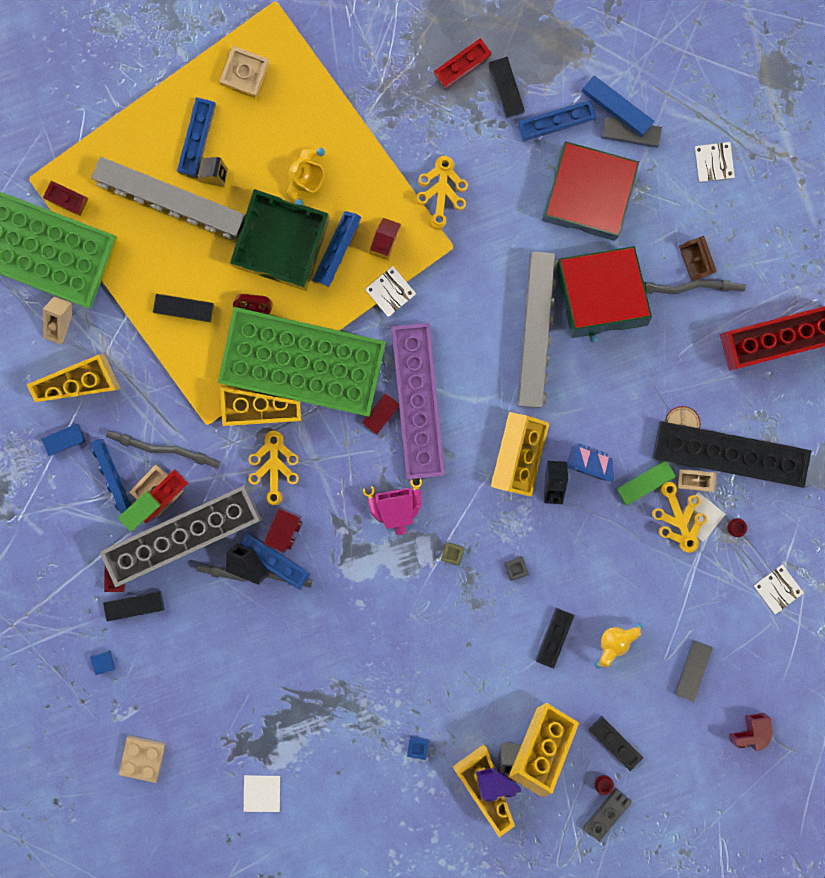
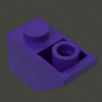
(495, 784)

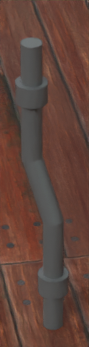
(723, 285)
(127, 440)
(217, 571)

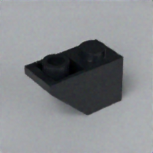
(555, 482)
(245, 564)

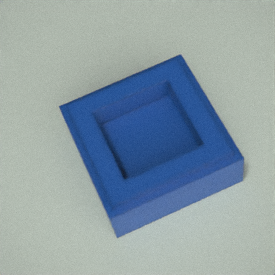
(102, 662)
(418, 748)

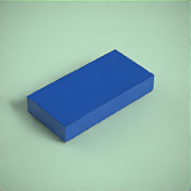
(63, 439)

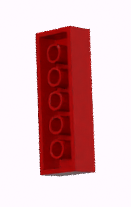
(774, 338)

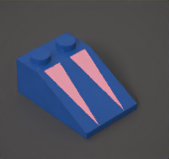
(591, 463)

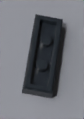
(506, 87)
(183, 308)
(133, 606)
(554, 638)
(615, 743)

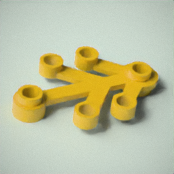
(442, 188)
(273, 464)
(680, 520)

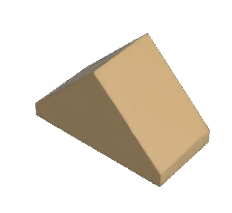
(697, 480)

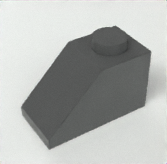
(507, 757)

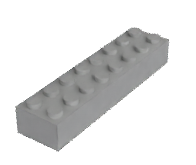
(180, 536)

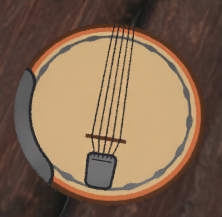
(683, 416)

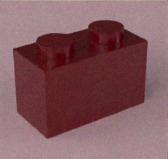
(283, 529)

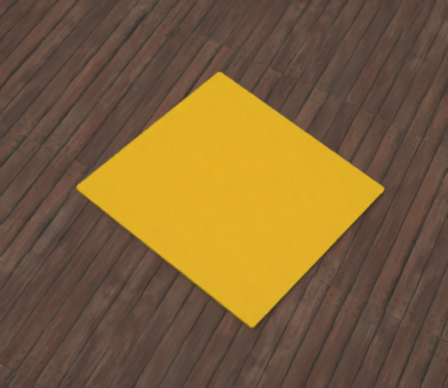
(258, 144)

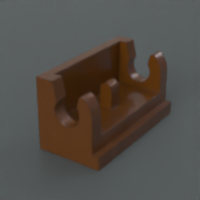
(697, 258)

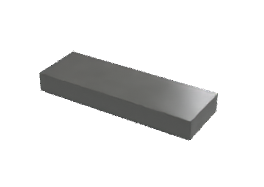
(617, 131)
(693, 670)

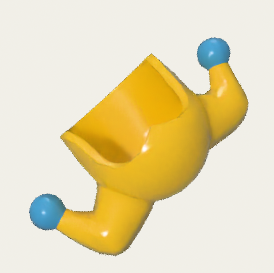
(305, 174)
(616, 643)

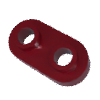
(253, 303)

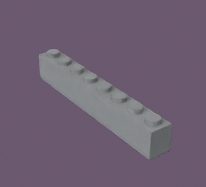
(169, 198)
(536, 329)

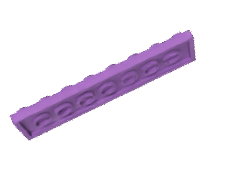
(418, 401)

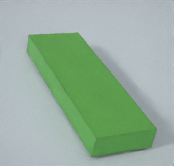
(645, 482)

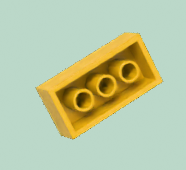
(544, 750)

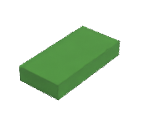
(139, 511)

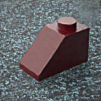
(384, 238)

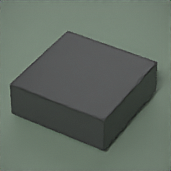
(516, 568)

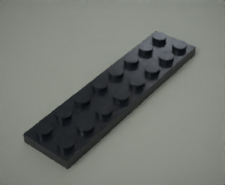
(731, 454)

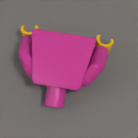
(395, 507)

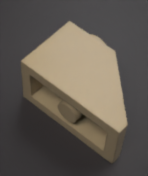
(56, 319)

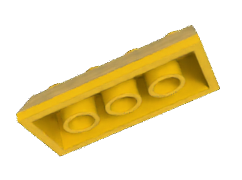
(520, 454)

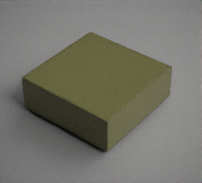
(452, 553)

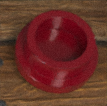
(737, 527)
(604, 784)

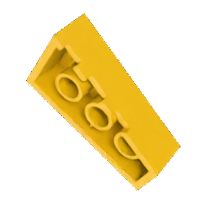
(83, 378)
(252, 408)
(497, 811)

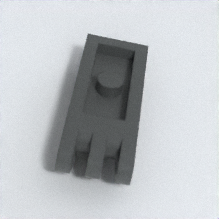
(607, 814)

